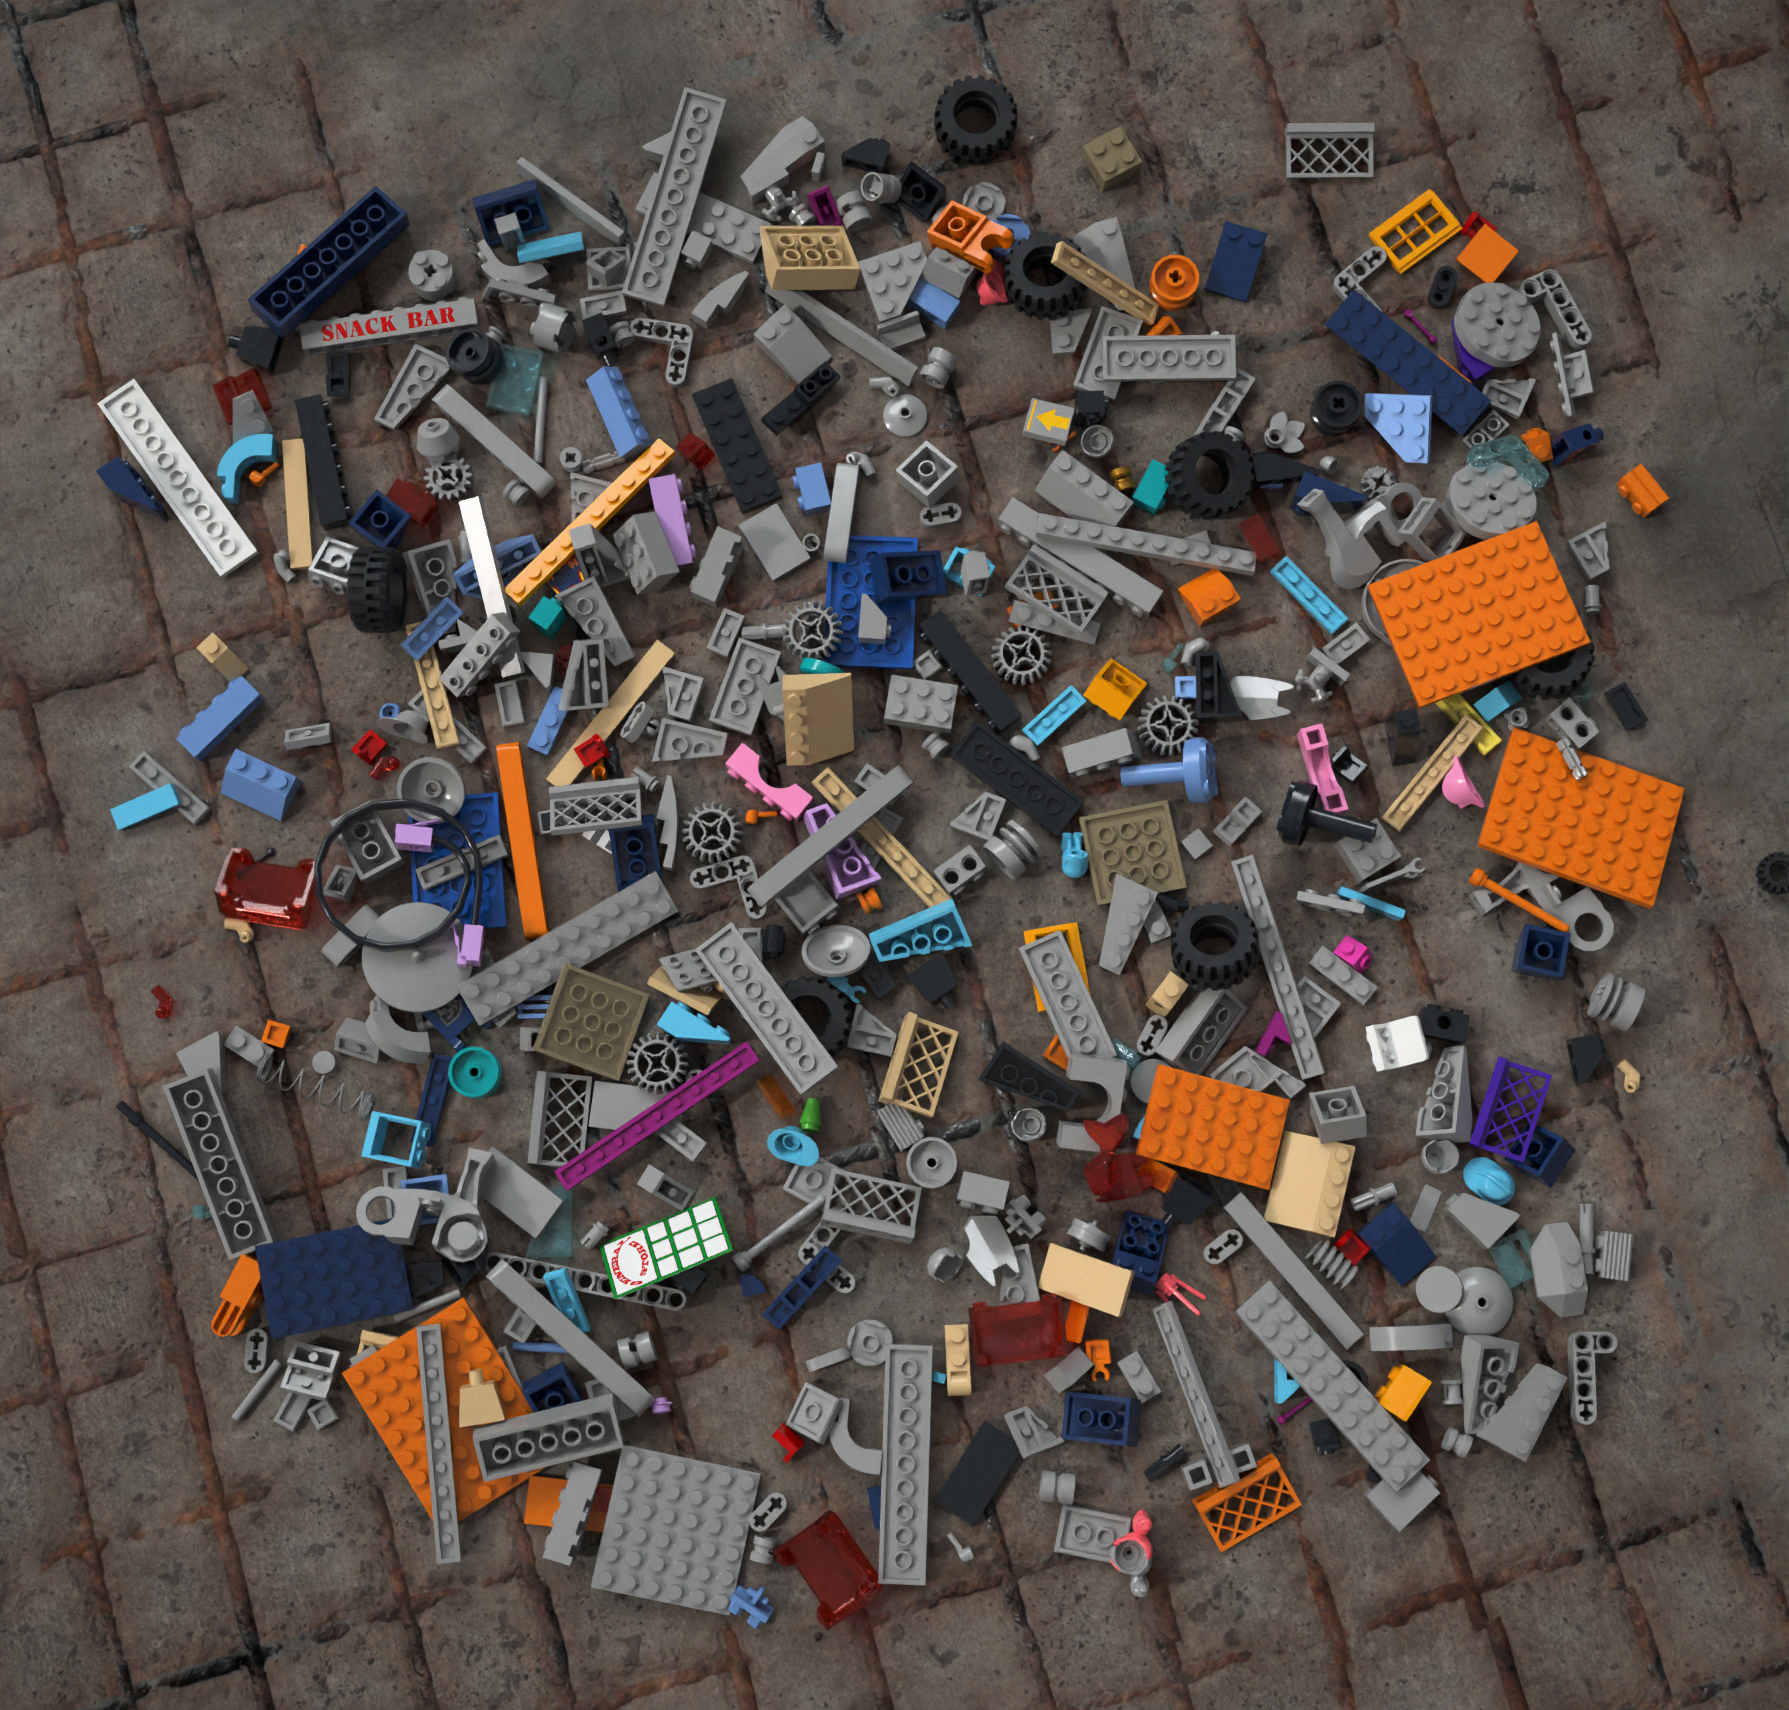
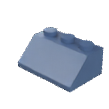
(259, 785)

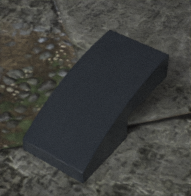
(339, 374)

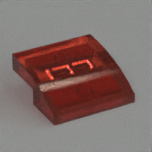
(235, 386)

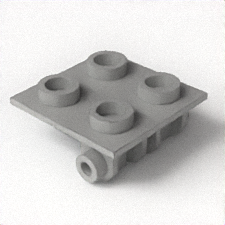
(688, 971)

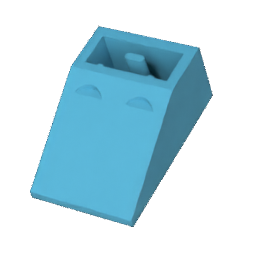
(689, 1028)

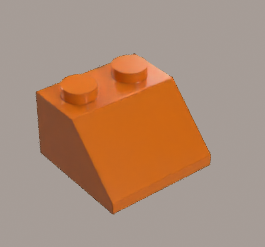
(1209, 596)

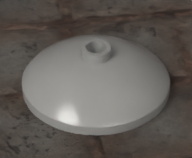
(416, 783)
(836, 950)
(1493, 1316)

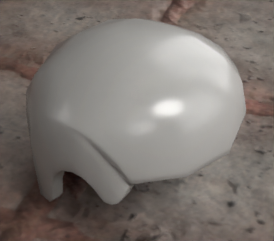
(1097, 441)
(1029, 1125)
(1440, 1156)
(944, 1264)

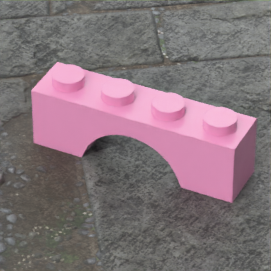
(1316, 757)
(791, 800)

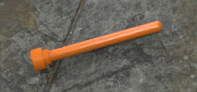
(1480, 878)

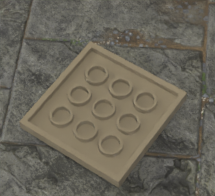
(1134, 844)
(591, 1022)

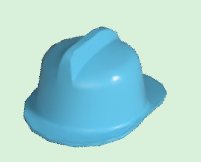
(793, 1146)
(1489, 1180)

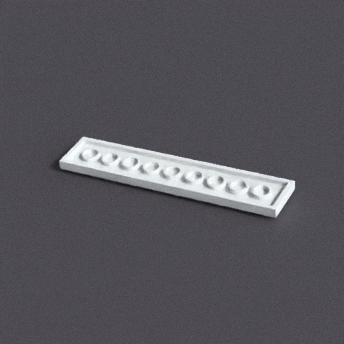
(178, 478)

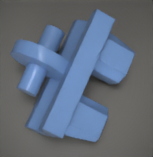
(752, 1602)

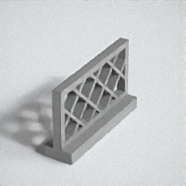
(1327, 132)
(1064, 578)
(595, 795)
(540, 1111)
(867, 1225)

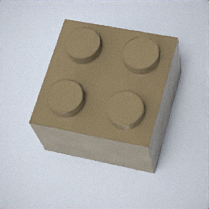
(1111, 158)

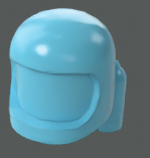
(1073, 858)

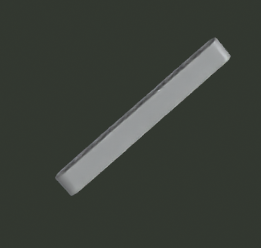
(830, 836)
(597, 1281)
(570, 1338)

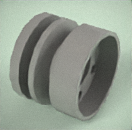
(1017, 845)
(1611, 999)

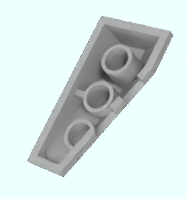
(789, 150)
(1105, 246)
(432, 576)
(1448, 1104)
(1484, 1372)

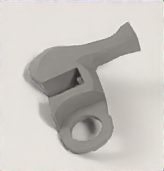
(1349, 552)
(1547, 898)
(460, 1228)

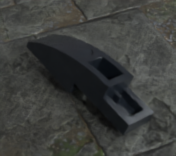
(802, 399)

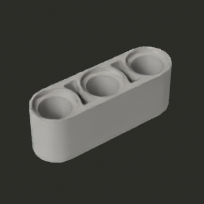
(340, 948)

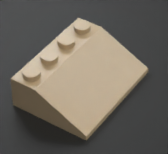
(808, 258)
(817, 717)
(1309, 1184)

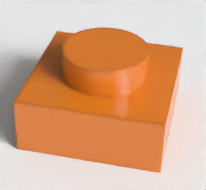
(276, 1034)

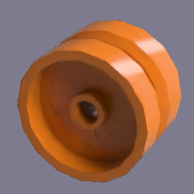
(1173, 282)

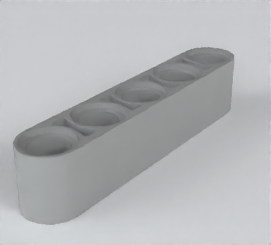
(841, 513)

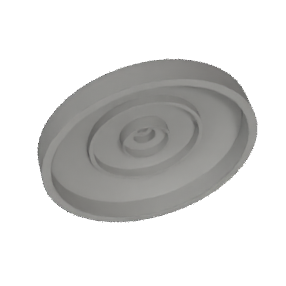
(420, 977)

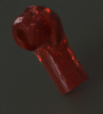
(384, 764)
(165, 1002)

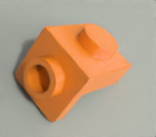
(1538, 443)

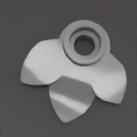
(1287, 434)

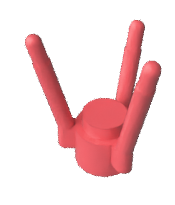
(1167, 1286)

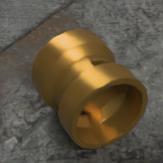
(1123, 480)

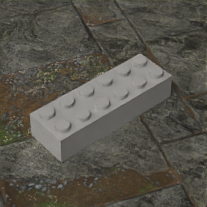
(548, 1437)

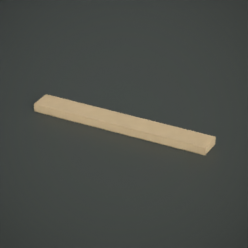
(619, 707)
(883, 842)

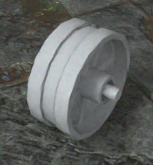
(1088, 1235)

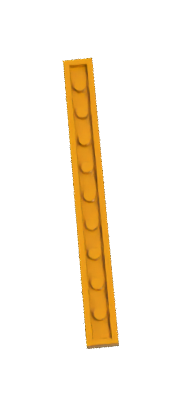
(596, 514)

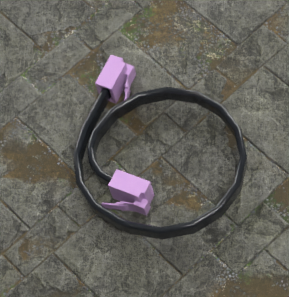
(417, 838)

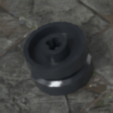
(474, 356)
(1336, 408)

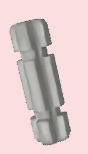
(602, 462)
(1572, 758)

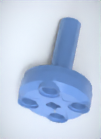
(1196, 770)

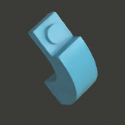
(239, 457)

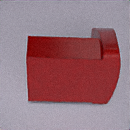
(1474, 224)
(369, 747)
(592, 751)
(1350, 1246)
(788, 1440)

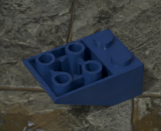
(130, 488)
(1140, 1249)

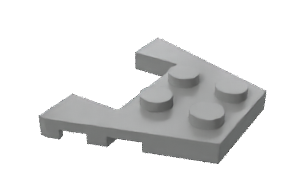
(1255, 1073)

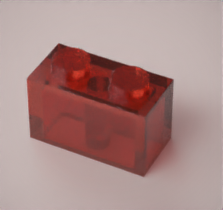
(418, 504)

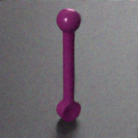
(1408, 313)
(1282, 1418)

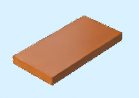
(543, 1502)

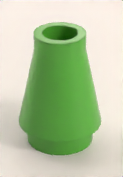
(811, 1117)

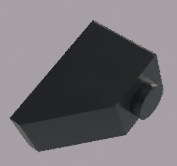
(868, 155)
(1584, 1056)

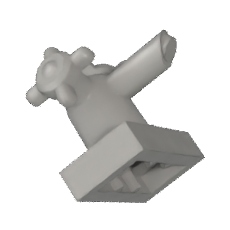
(771, 189)
(1323, 672)

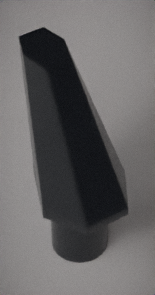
(1171, 903)

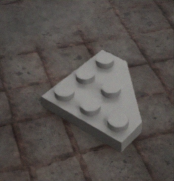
(892, 279)

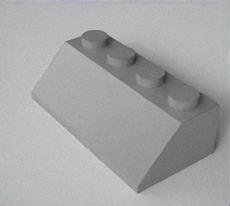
(1082, 493)
(1201, 1030)

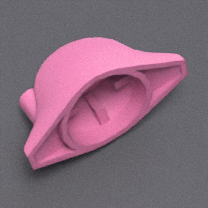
(1459, 788)

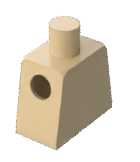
(1167, 994)
(480, 1401)

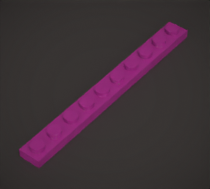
(657, 1116)

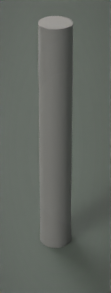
(428, 1305)
(256, 1391)

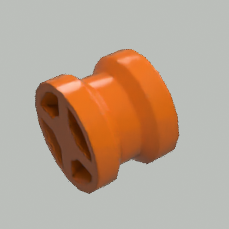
(869, 901)

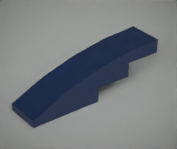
(802, 1287)

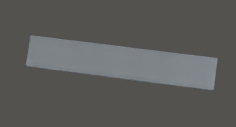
(570, 202)

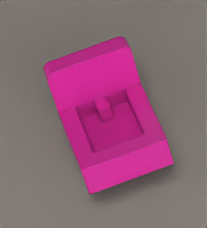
(1354, 954)

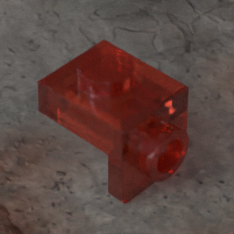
(695, 450)

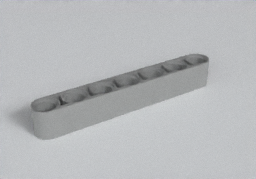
(494, 441)

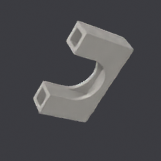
(1111, 1075)

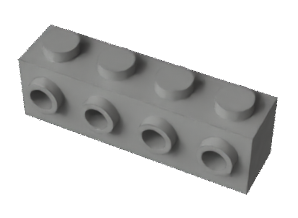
(479, 655)

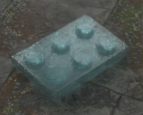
(517, 381)

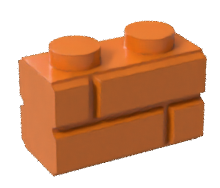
(1642, 491)

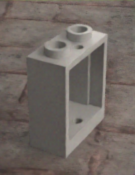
(1418, 521)

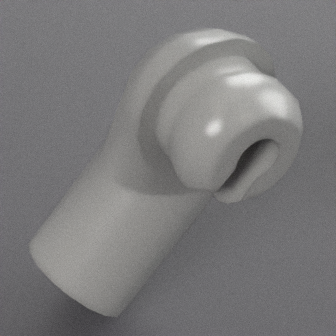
(863, 461)
(281, 568)
(1196, 645)

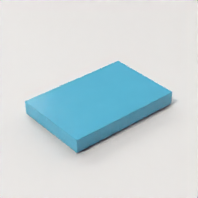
(550, 247)

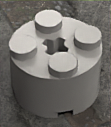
(433, 264)
(554, 327)

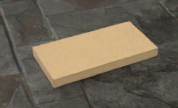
(1086, 1279)

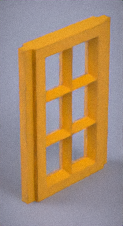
(1428, 246)
(1075, 948)

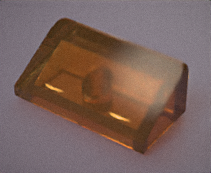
(775, 1096)

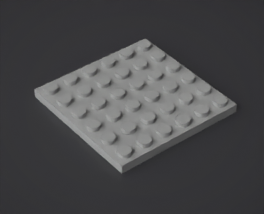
(675, 1529)

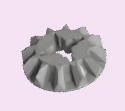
(1375, 473)

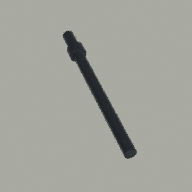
(137, 1120)

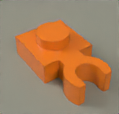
(1100, 1354)

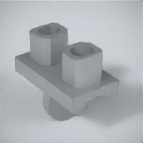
(1021, 1220)

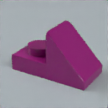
(1275, 1030)

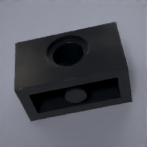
(1457, 1024)

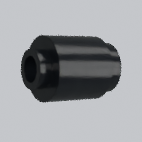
(773, 941)

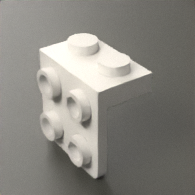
(1397, 1043)

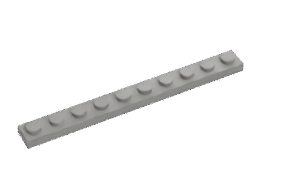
(1145, 544)
(1278, 967)
(438, 1443)

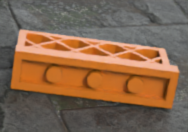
(1216, 1496)

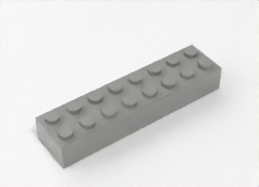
(220, 1163)

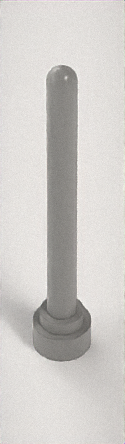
(745, 1258)

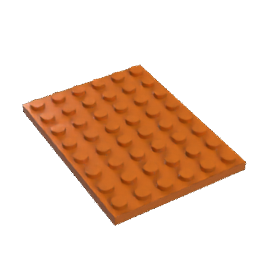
(1478, 614)
(1592, 830)
(391, 1395)

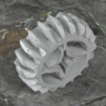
(819, 623)
(1014, 650)
(1166, 706)
(718, 824)
(664, 1054)

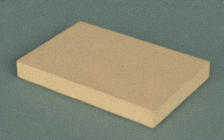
(692, 997)

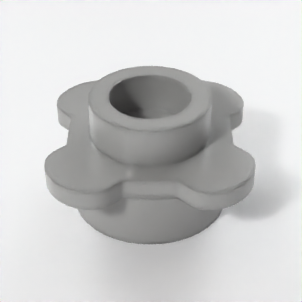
(1520, 712)

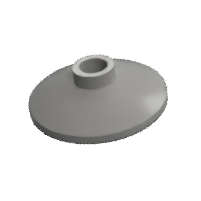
(905, 425)

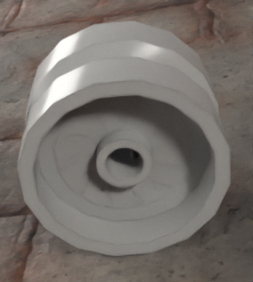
(934, 1176)

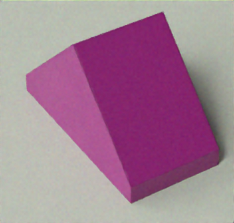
(824, 207)

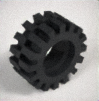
(1765, 877)

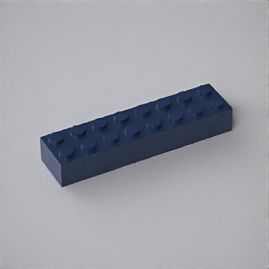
(329, 262)
(1408, 362)

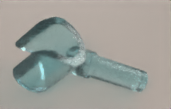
(1169, 663)
(199, 1211)

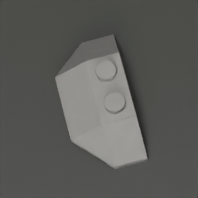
(1559, 1270)

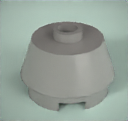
(437, 439)

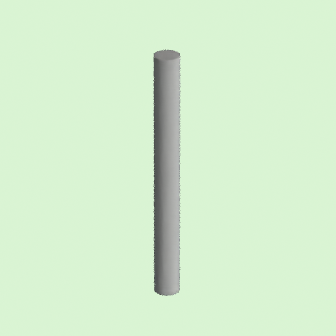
(540, 420)

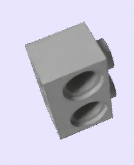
(1568, 728)
(955, 866)

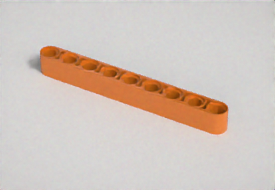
(522, 840)

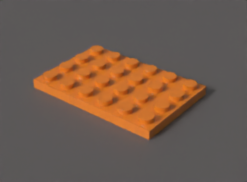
(1212, 1127)

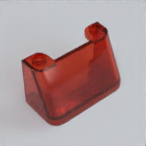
(265, 890)
(1018, 1331)
(831, 1567)

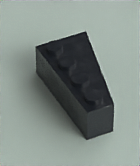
(1024, 1076)

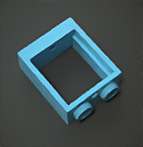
(376, 1136)

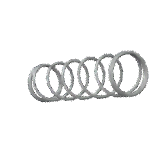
(362, 1115)

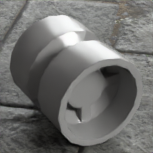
(881, 187)
(855, 214)
(940, 364)
(645, 1350)
(1057, 1487)

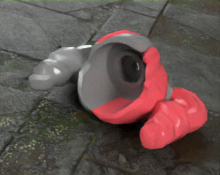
(1140, 1558)

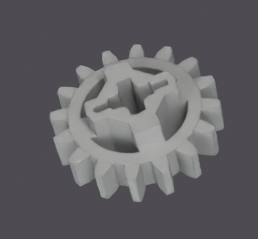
(453, 471)

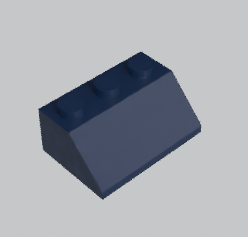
(518, 199)

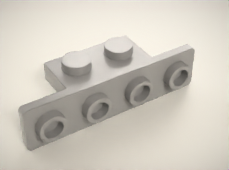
(1574, 375)

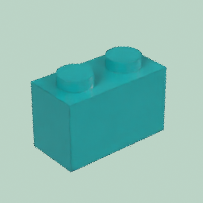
(1152, 488)
(548, 617)

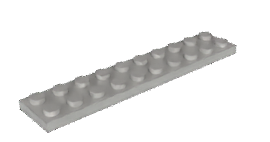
(674, 197)
(571, 943)
(1332, 1386)
(905, 1464)

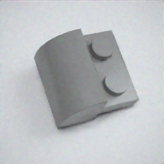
(311, 1371)

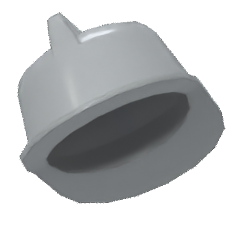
(407, 725)

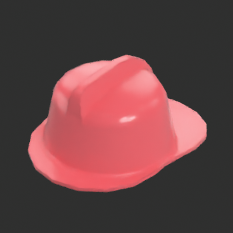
(991, 286)

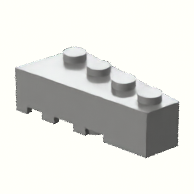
(573, 1513)

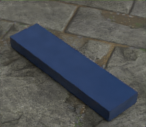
(434, 1095)

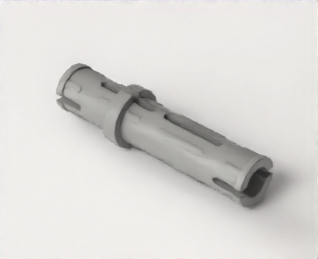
(1586, 1236)

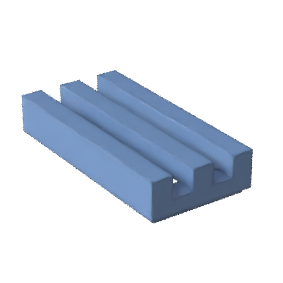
(520, 1007)

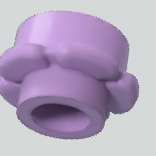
(661, 1406)

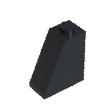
(1403, 736)

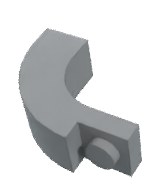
(530, 273)
(392, 1039)
(1411, 1337)
(856, 1456)

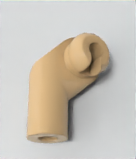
(243, 928)
(1632, 1076)

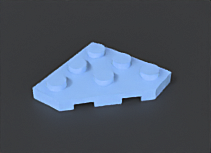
(1403, 423)

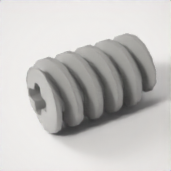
(1332, 1263)

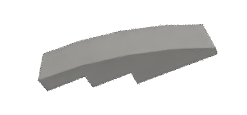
(1226, 403)
(669, 817)

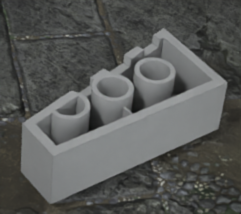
(1524, 1413)

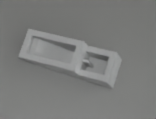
(720, 299)

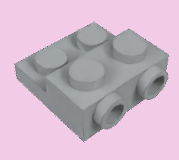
(332, 565)

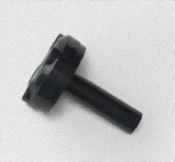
(1300, 814)

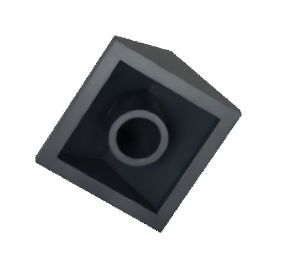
(920, 193)

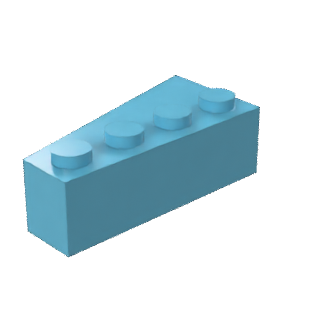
(923, 932)

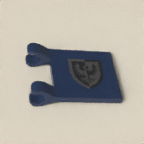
(453, 1020)

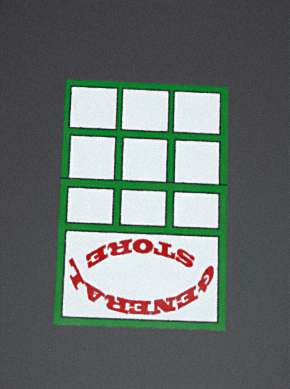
(665, 1248)

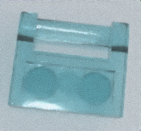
(1509, 1260)

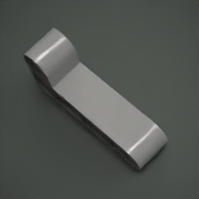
(1559, 311)
(1588, 1377)

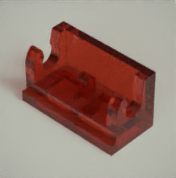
(1259, 538)

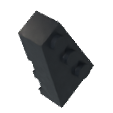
(1213, 691)

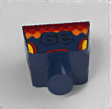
(1575, 443)
(566, 577)

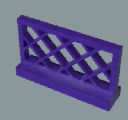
(1490, 1104)

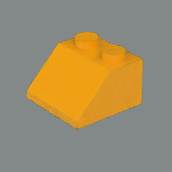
(1115, 689)
(1402, 1392)

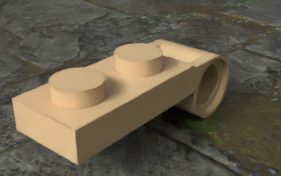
(957, 1360)

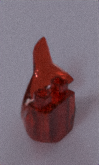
(1111, 1174)

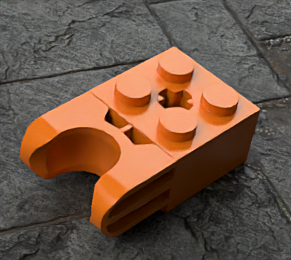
(968, 236)
(239, 1297)

